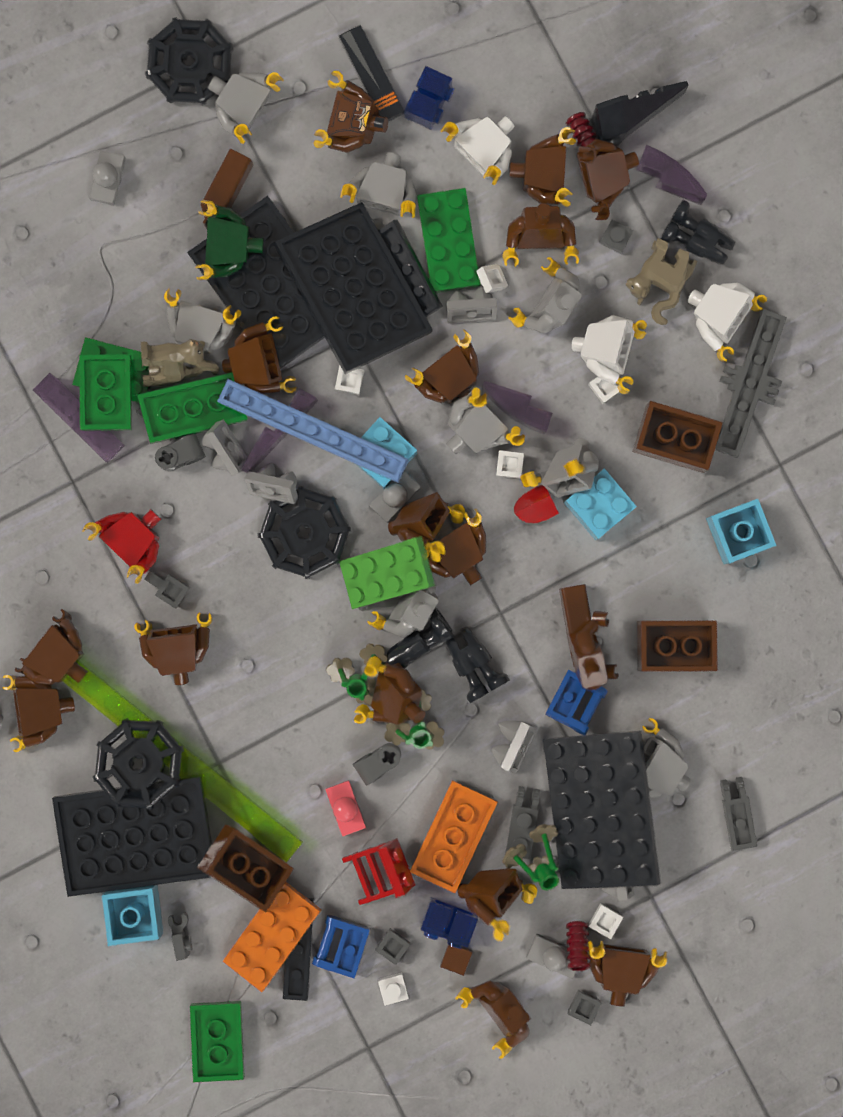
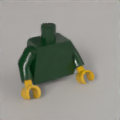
(226, 242)

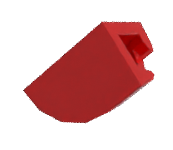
(535, 506)

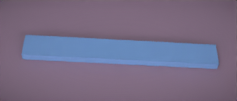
(313, 431)

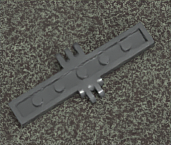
(750, 383)

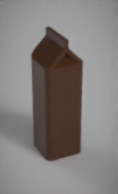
(228, 181)
(575, 609)

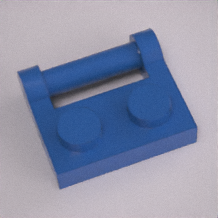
(567, 700)
(349, 947)

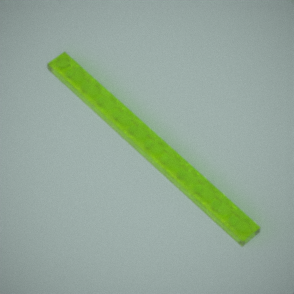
(215, 786)

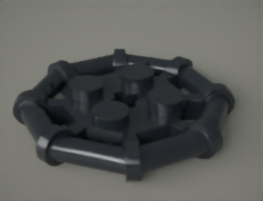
(185, 45)
(317, 538)
(152, 767)

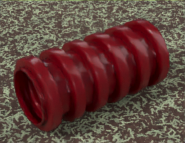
(583, 131)
(578, 946)

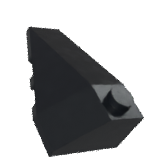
(622, 116)

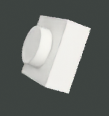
(492, 278)
(350, 382)
(603, 389)
(509, 464)
(605, 921)
(393, 989)

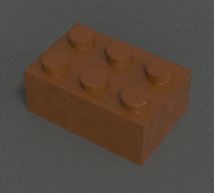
(677, 437)
(676, 646)
(245, 867)

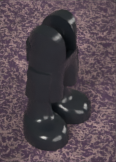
(704, 235)
(420, 643)
(473, 657)

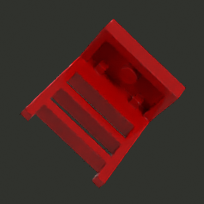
(394, 865)

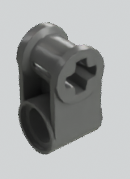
(184, 452)
(373, 764)

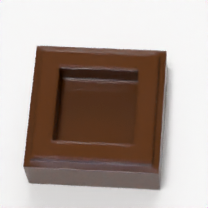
(456, 959)

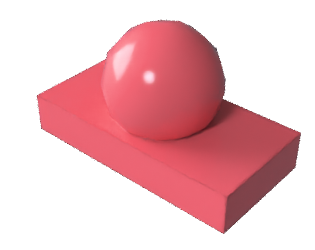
(345, 808)

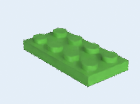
(387, 573)

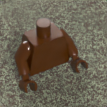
(605, 173)
(55, 654)
(588, 655)

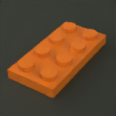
(453, 836)
(272, 937)

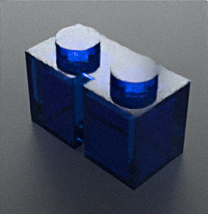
(427, 102)
(449, 923)

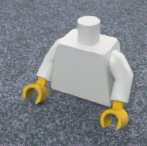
(483, 144)
(721, 313)
(608, 347)

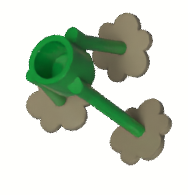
(357, 684)
(419, 735)
(542, 869)

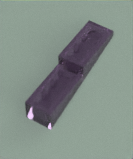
(67, 407)
(270, 439)

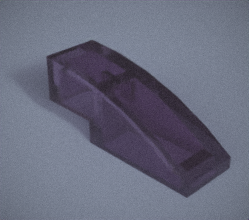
(671, 175)
(517, 407)

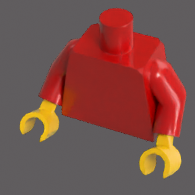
(130, 539)

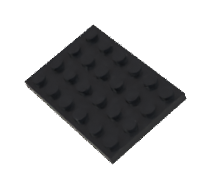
(266, 287)
(353, 287)
(602, 810)
(132, 846)

